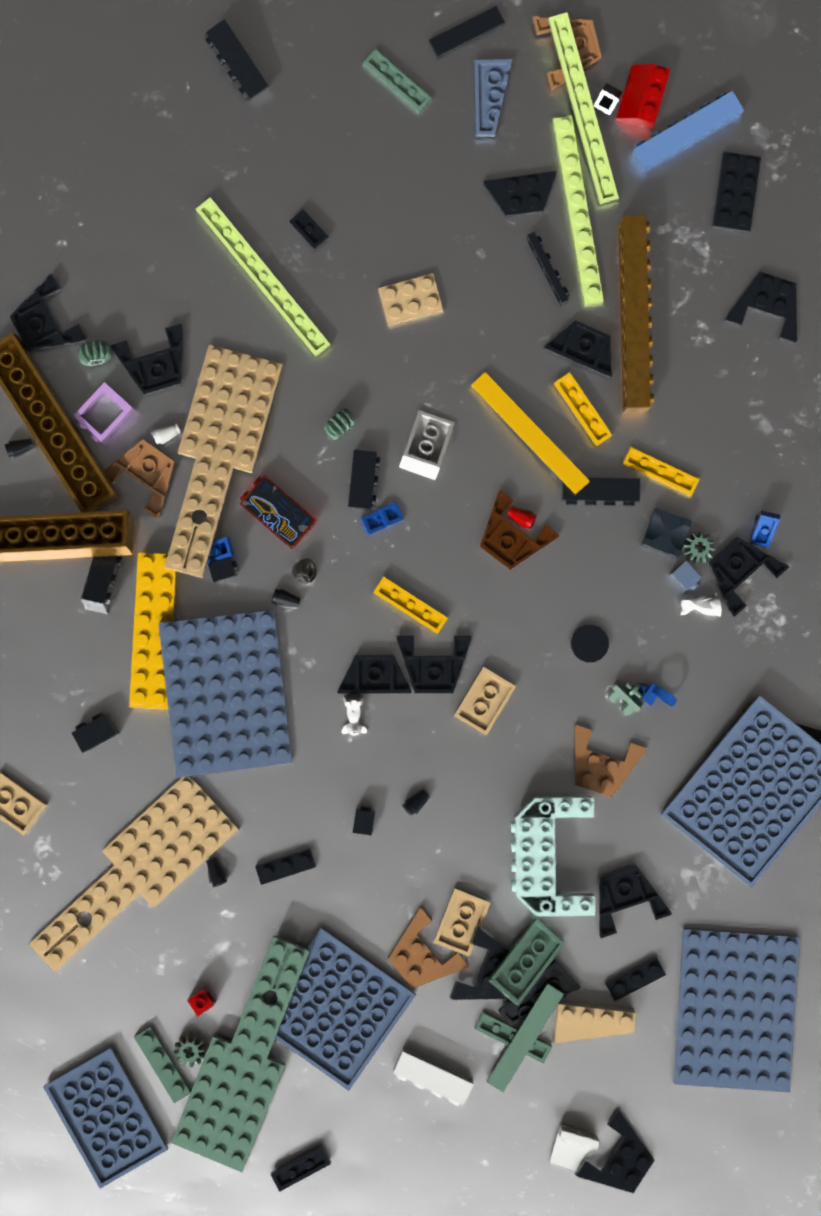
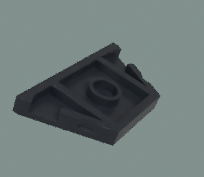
(521, 193)
(584, 347)
(373, 676)

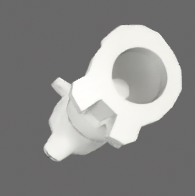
(705, 604)
(353, 704)

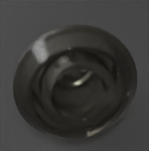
(305, 571)

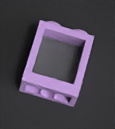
(103, 415)

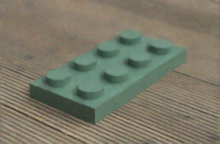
(526, 961)

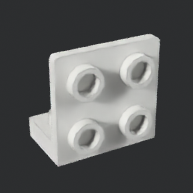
(573, 1147)

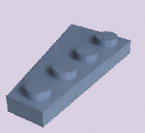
(490, 87)

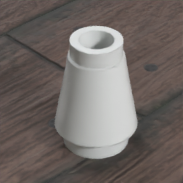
(165, 433)

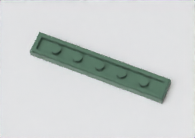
(525, 1037)

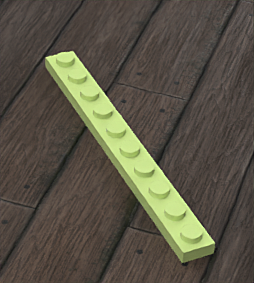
(583, 108)
(578, 210)
(263, 277)

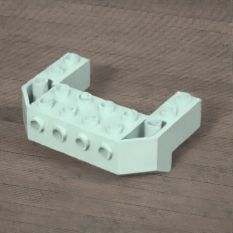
(535, 855)

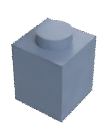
(686, 576)

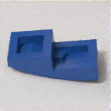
(381, 518)

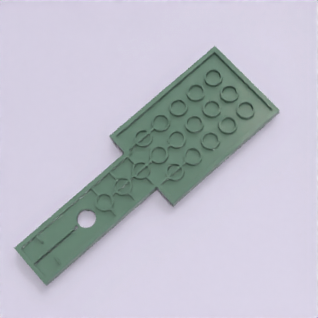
(238, 1075)

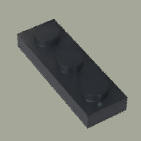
(285, 866)
(635, 979)
(300, 1168)

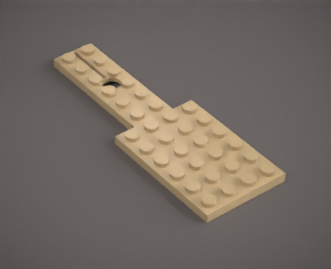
(222, 436)
(147, 860)

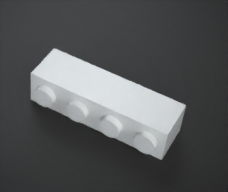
(432, 1076)

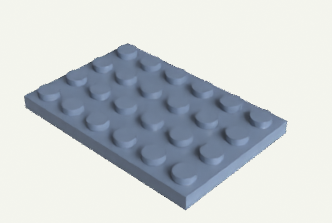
(105, 1117)

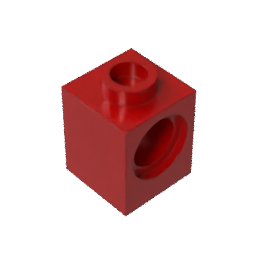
(201, 1001)

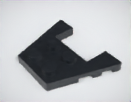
(772, 297)
(37, 325)
(158, 369)
(735, 565)
(434, 673)
(623, 890)
(483, 988)
(625, 1165)

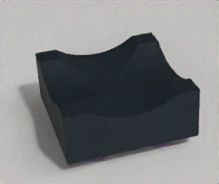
(666, 533)

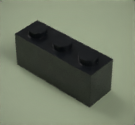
(363, 480)

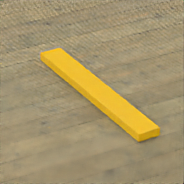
(530, 433)

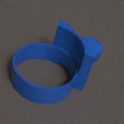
(652, 692)

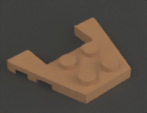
(585, 41)
(150, 468)
(599, 771)
(416, 960)

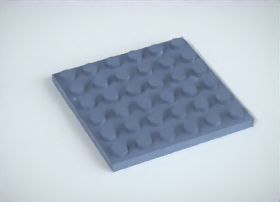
(340, 1009)

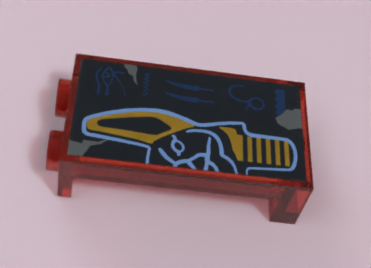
(277, 511)

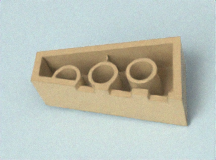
(588, 1021)

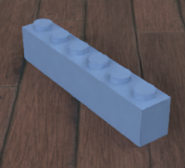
(688, 131)

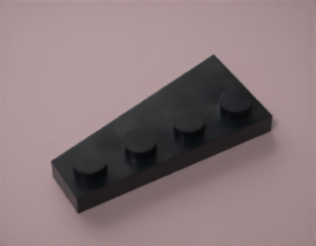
(554, 975)

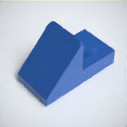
(764, 528)
(220, 550)

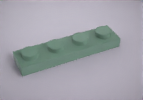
(162, 1064)

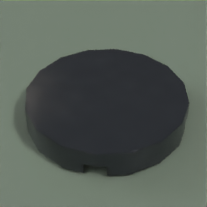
(589, 643)

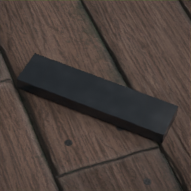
(466, 32)

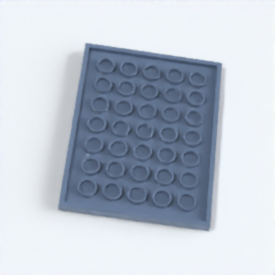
(224, 693)
(751, 792)
(736, 1010)

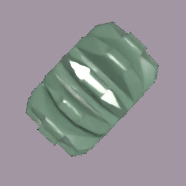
(94, 353)
(339, 424)
(702, 554)
(197, 1051)

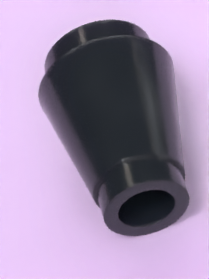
(18, 447)
(285, 599)
(416, 802)
(215, 873)

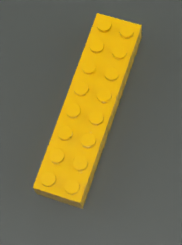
(153, 605)

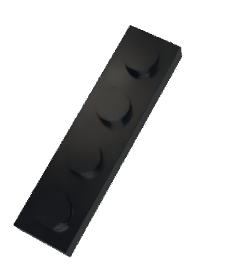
(551, 275)

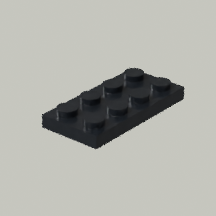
(736, 192)

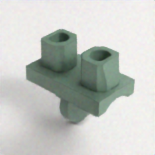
(629, 694)

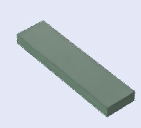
(397, 80)
(505, 1032)

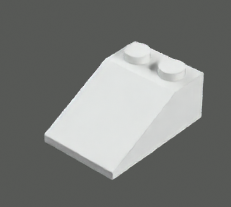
(426, 444)

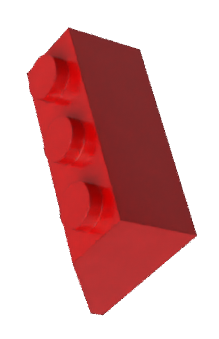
(643, 95)

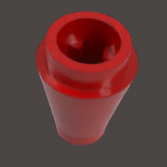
(522, 517)

